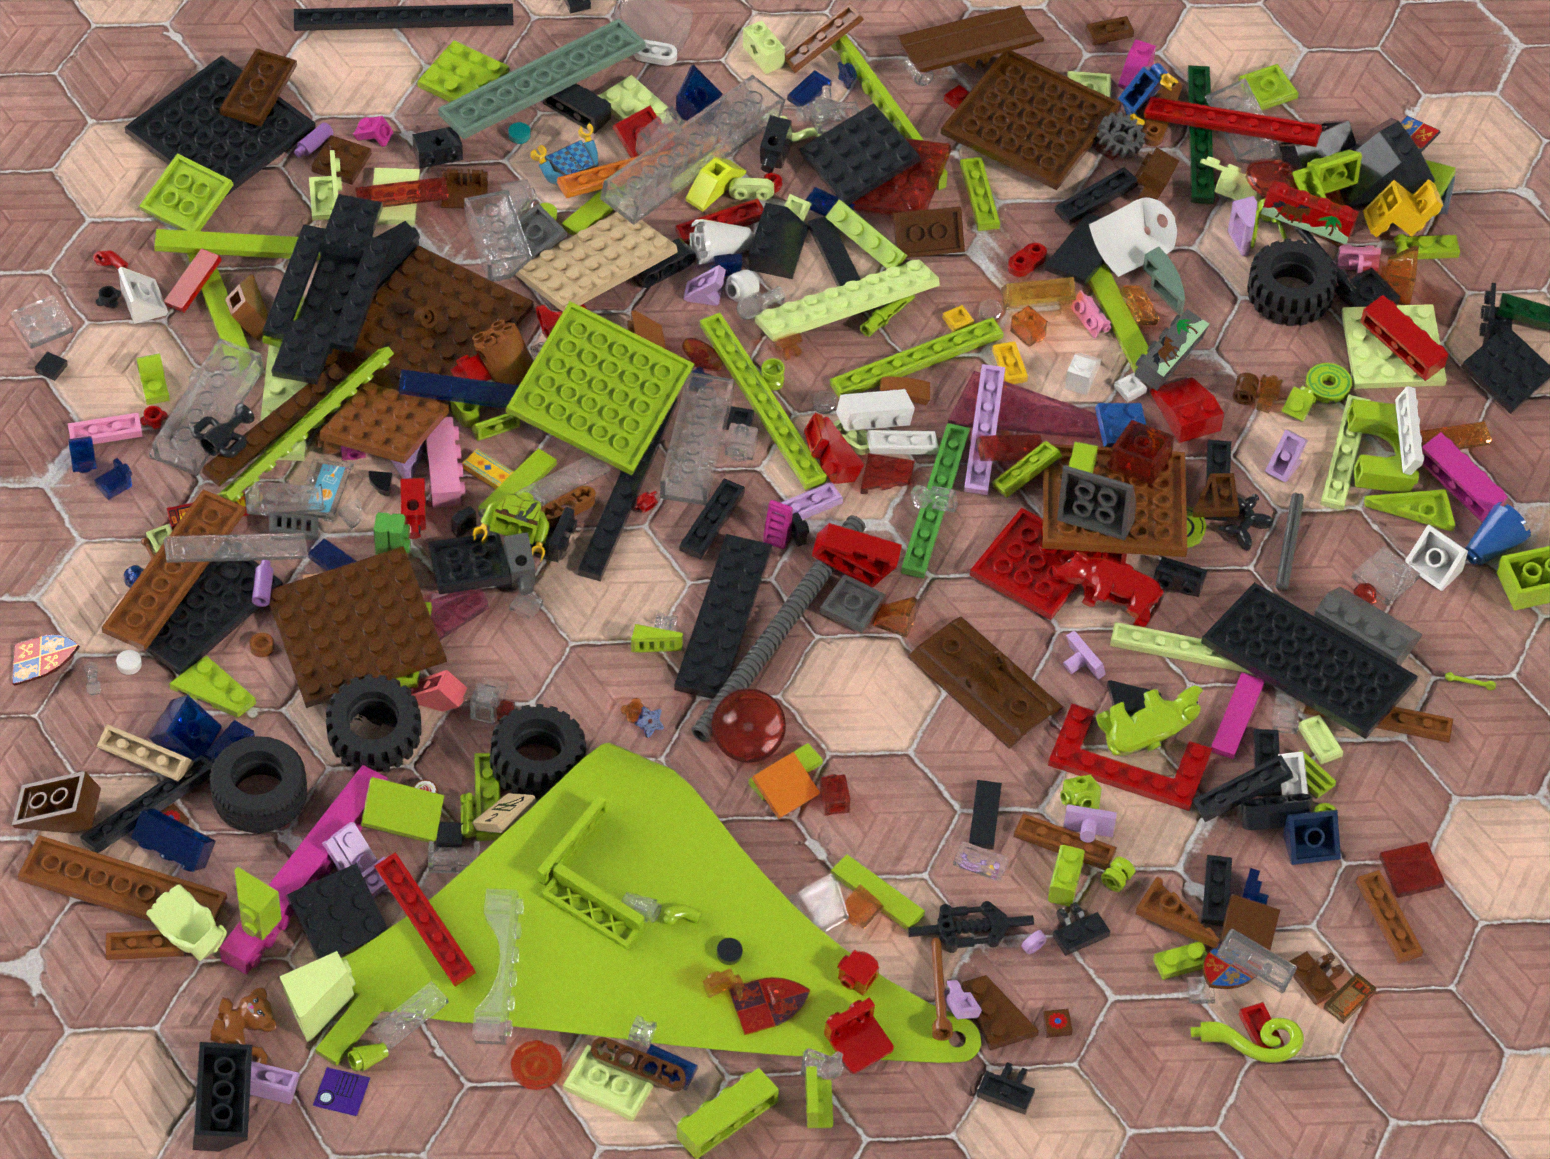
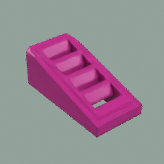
(778, 527)

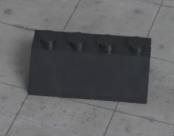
(222, 1096)

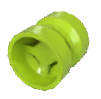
(773, 373)
(1116, 876)

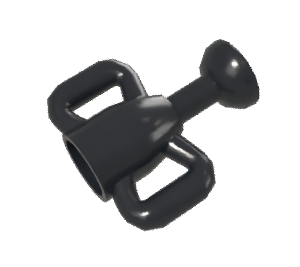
(221, 434)

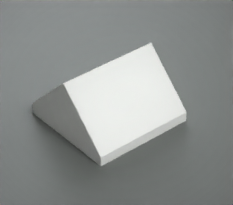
(141, 296)
(1437, 558)

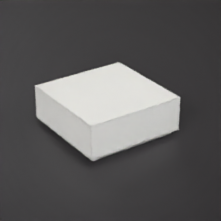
(1130, 387)

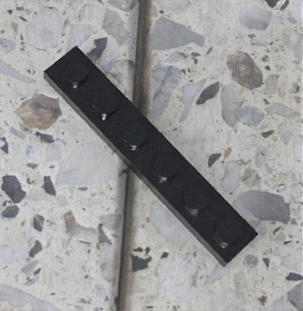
(157, 797)

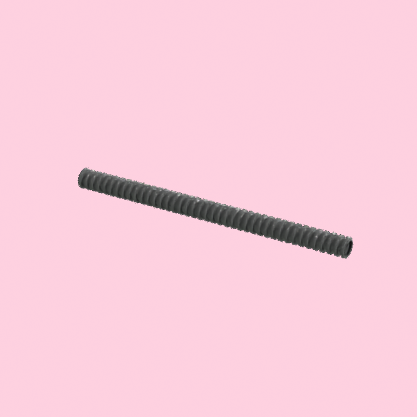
(772, 635)

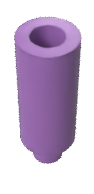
(313, 140)
(262, 584)

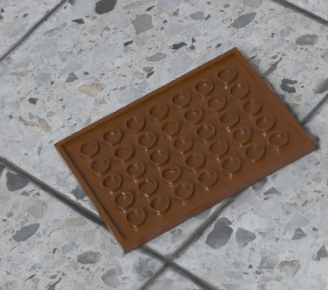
(464, 307)

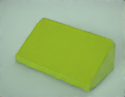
(495, 426)

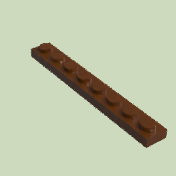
(274, 426)

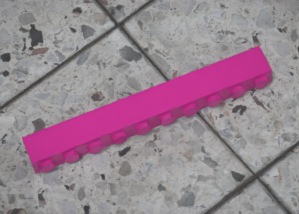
(304, 867)

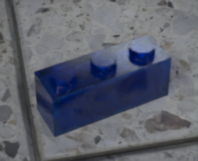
(173, 840)

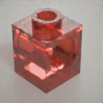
(835, 803)

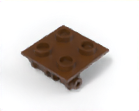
(463, 186)

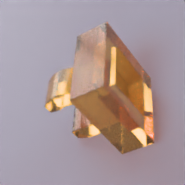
(789, 343)

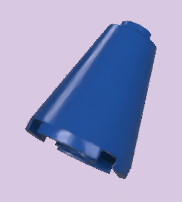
(1497, 534)

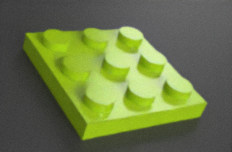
(460, 72)
(186, 194)

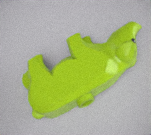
(1149, 725)

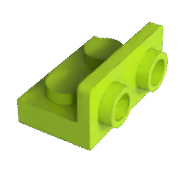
(818, 1100)

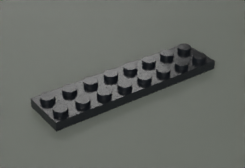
(723, 616)

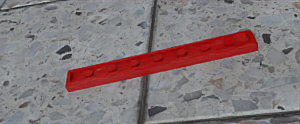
(1233, 121)

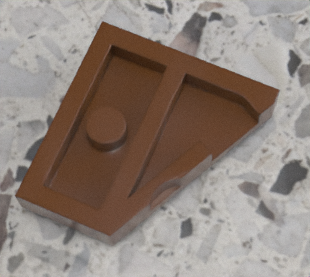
(1218, 497)

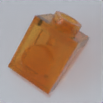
(719, 982)

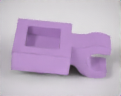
(961, 1004)

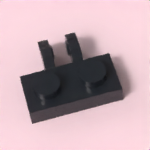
(1081, 932)
(1007, 1092)

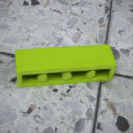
(727, 1113)

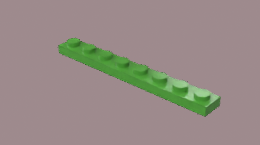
(930, 519)

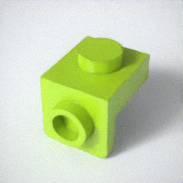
(1299, 403)

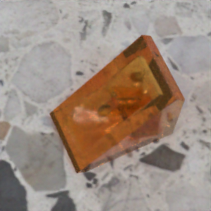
(897, 616)

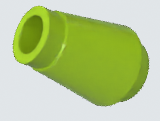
(366, 1056)

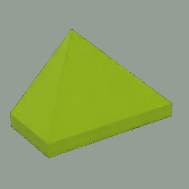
(1308, 180)

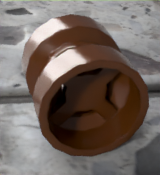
(1246, 388)

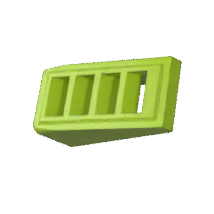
(655, 639)

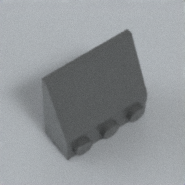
(1096, 503)

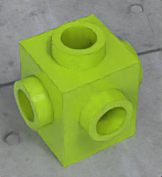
(1081, 792)

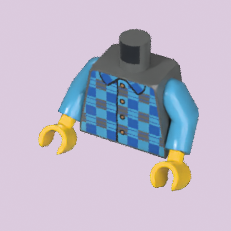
(569, 159)

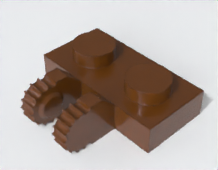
(1312, 977)

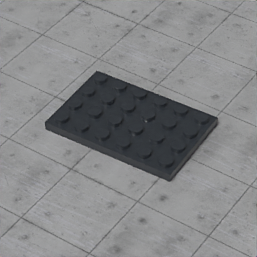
(207, 613)

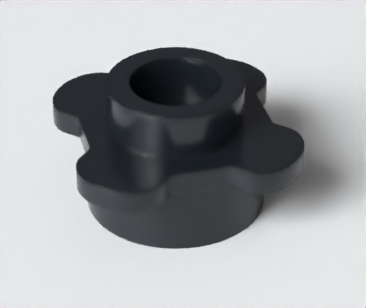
(108, 297)

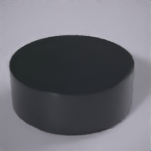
(729, 951)

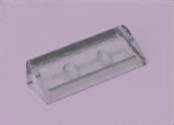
(1256, 960)

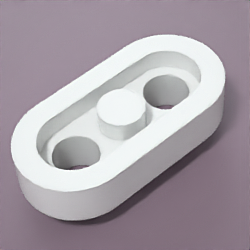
(657, 53)

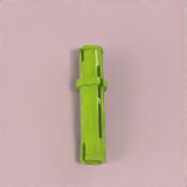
(882, 316)

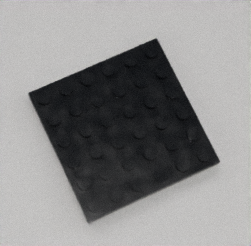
(192, 126)

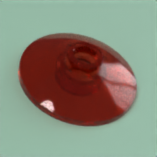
(702, 354)

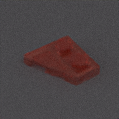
(886, 472)

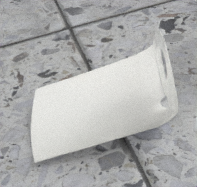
(1122, 235)

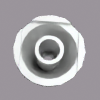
(717, 239)

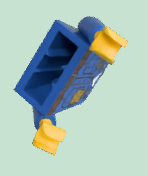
(1145, 84)

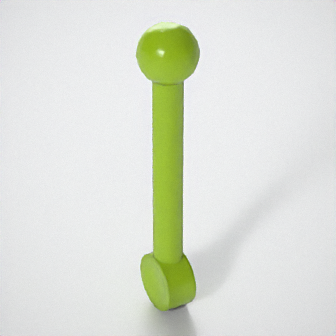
(1490, 685)

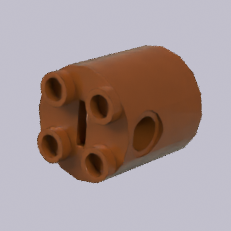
(503, 353)

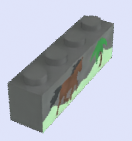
(1171, 349)

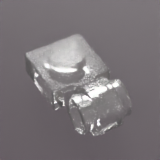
(941, 498)
(1284, 717)

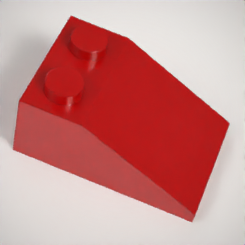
(1189, 409)

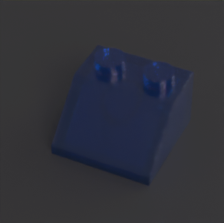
(185, 728)

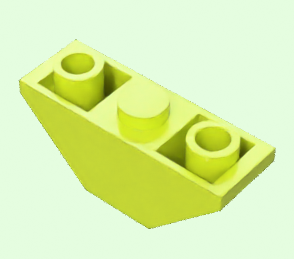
(713, 182)

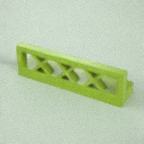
(598, 898)

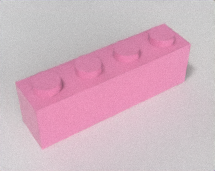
(443, 465)

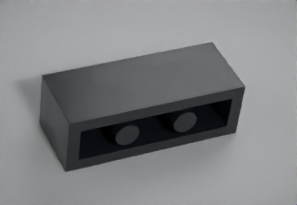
(580, 106)

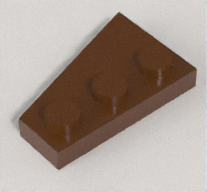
(999, 1019)

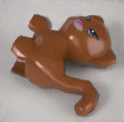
(252, 1013)

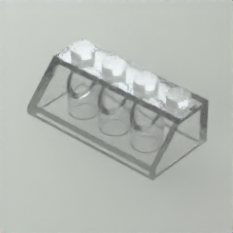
(1241, 98)
(497, 234)

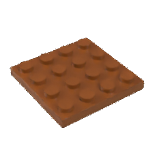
(384, 422)

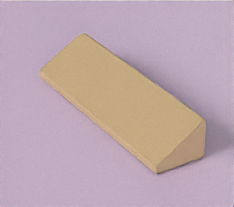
(144, 753)

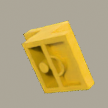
(1403, 208)

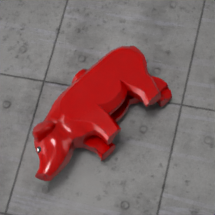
(1112, 582)

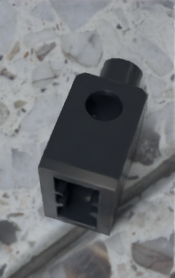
(775, 150)

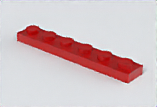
(425, 919)

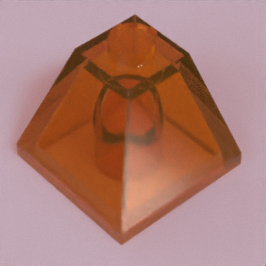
(1401, 273)

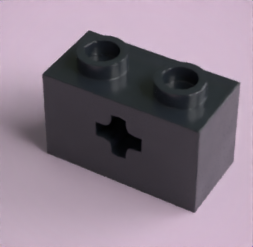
(437, 147)

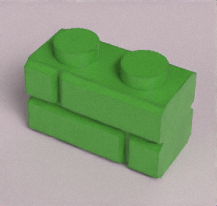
(391, 533)

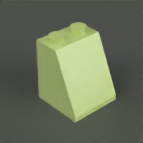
(318, 992)

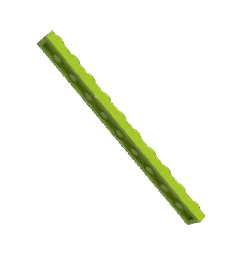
(878, 93)
(763, 401)
(312, 419)

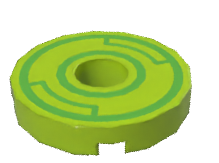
(1333, 373)

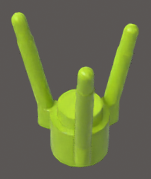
(1265, 218)

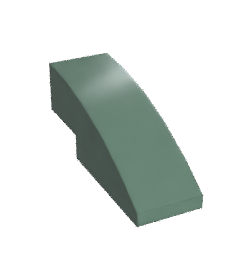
(1165, 279)

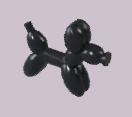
(1256, 520)

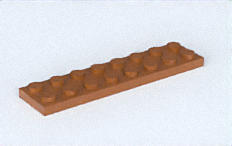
(165, 584)
(106, 879)

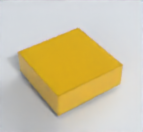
(958, 318)

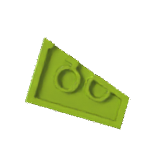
(213, 685)

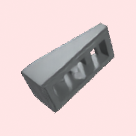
(285, 519)

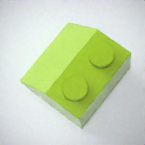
(1338, 170)
(257, 905)

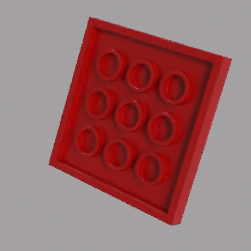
(1023, 569)

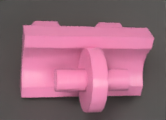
(1358, 258)

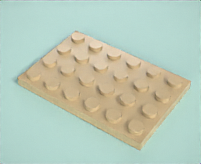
(595, 260)

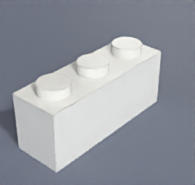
(875, 410)

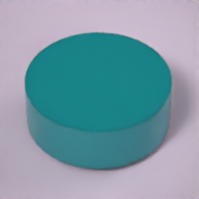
(519, 132)

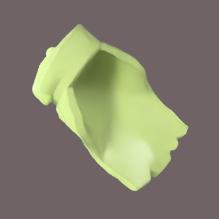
(186, 923)

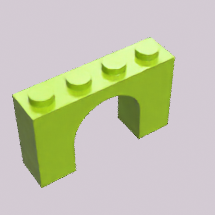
(1377, 471)

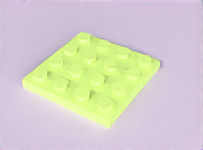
(1374, 363)

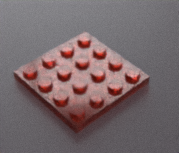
(914, 186)

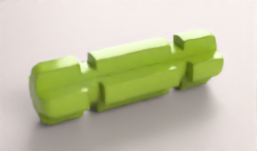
(468, 815)

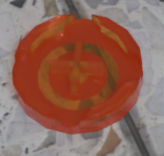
(536, 1065)

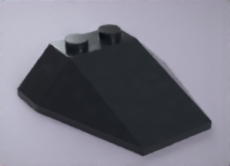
(1386, 156)

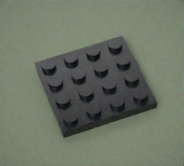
(859, 154)

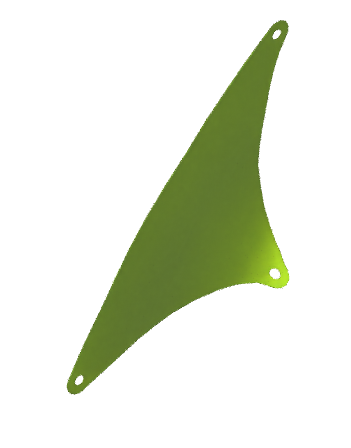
(575, 980)

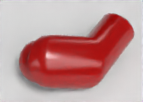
(109, 258)

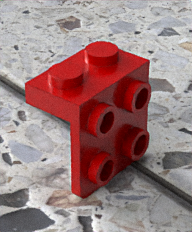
(858, 1036)

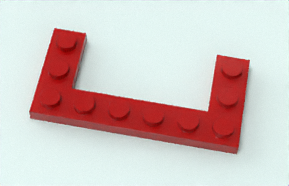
(1175, 792)

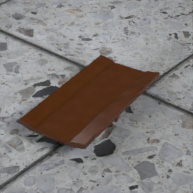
(969, 39)
(984, 681)

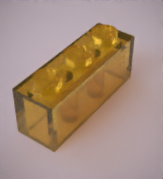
(1038, 293)

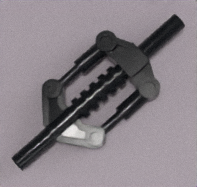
(946, 929)

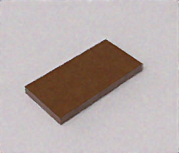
(258, 87)

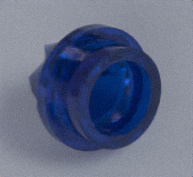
(131, 575)

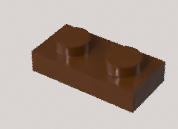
(1109, 30)

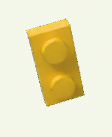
(1008, 356)

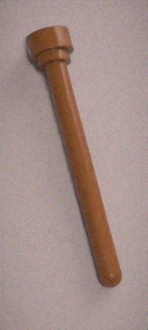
(941, 1028)

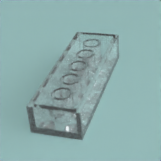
(214, 392)
(697, 439)

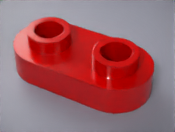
(1030, 257)

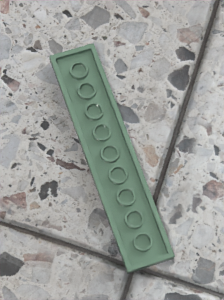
(541, 78)

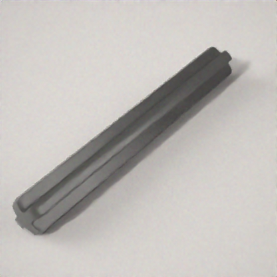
(1289, 541)

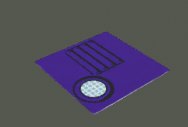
(341, 1091)

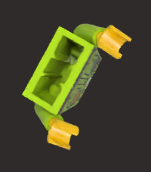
(516, 516)

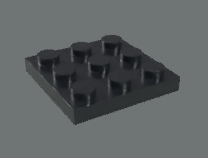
(1508, 369)
(468, 564)
(337, 912)

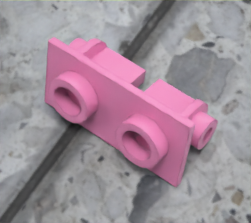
(1089, 314)

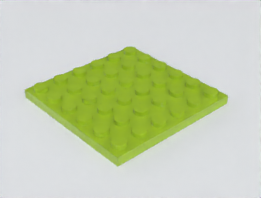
(600, 388)

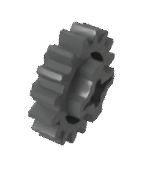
(1121, 135)

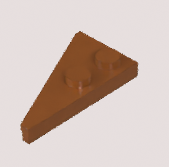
(1169, 911)

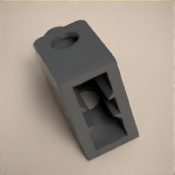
(520, 562)

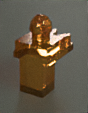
(1268, 392)

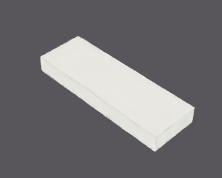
(902, 442)

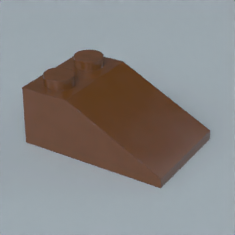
(58, 804)

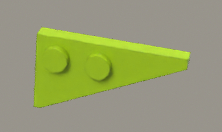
(1422, 506)

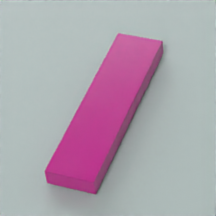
(1237, 715)

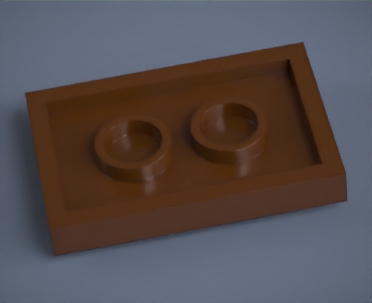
(929, 231)

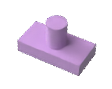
(1082, 656)
(1089, 822)

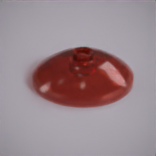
(1264, 171)
(748, 707)

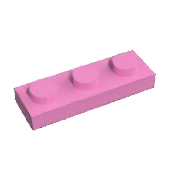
(108, 428)

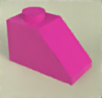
(1140, 55)

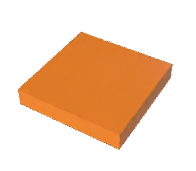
(785, 785)

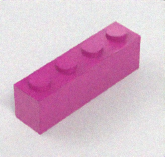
(1461, 476)

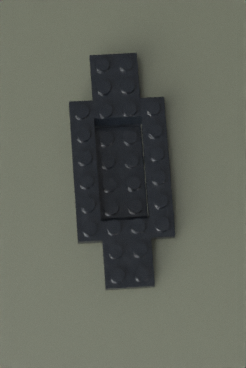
(338, 292)

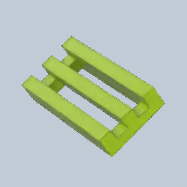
(1319, 776)

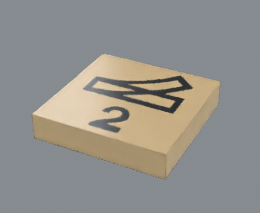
(504, 813)

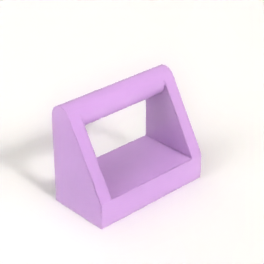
(1242, 223)

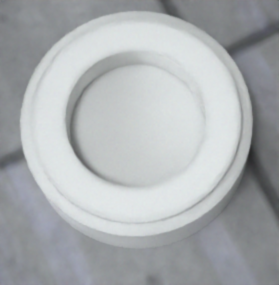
(129, 662)

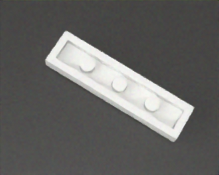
(1409, 430)

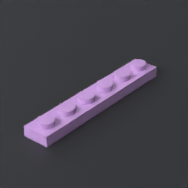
(984, 425)

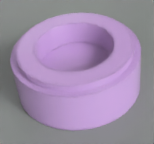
(1034, 942)

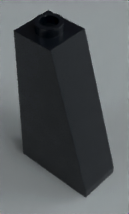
(404, 242)

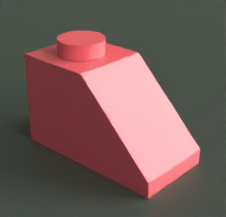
(440, 691)

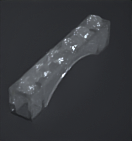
(491, 1017)

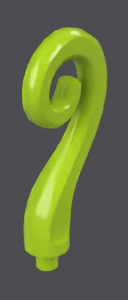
(1223, 1033)

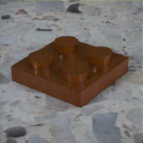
(351, 155)

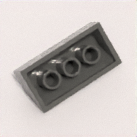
(1367, 624)

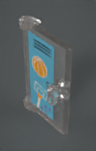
(332, 478)

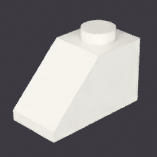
(1082, 373)

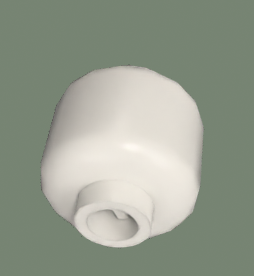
(741, 285)

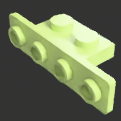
(1231, 181)
(325, 191)

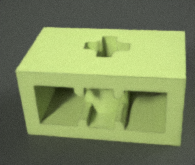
(763, 47)

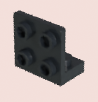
(1492, 322)

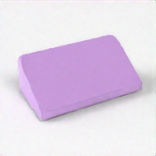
(273, 1082)

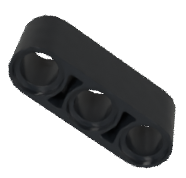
(679, 261)
(1273, 811)

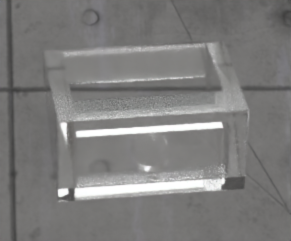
(658, 129)

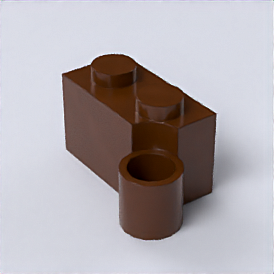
(1155, 173)

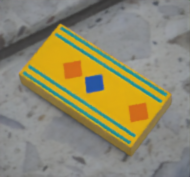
(486, 468)

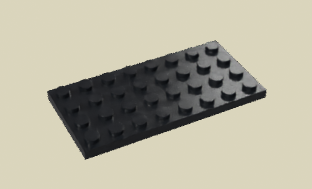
(1309, 660)

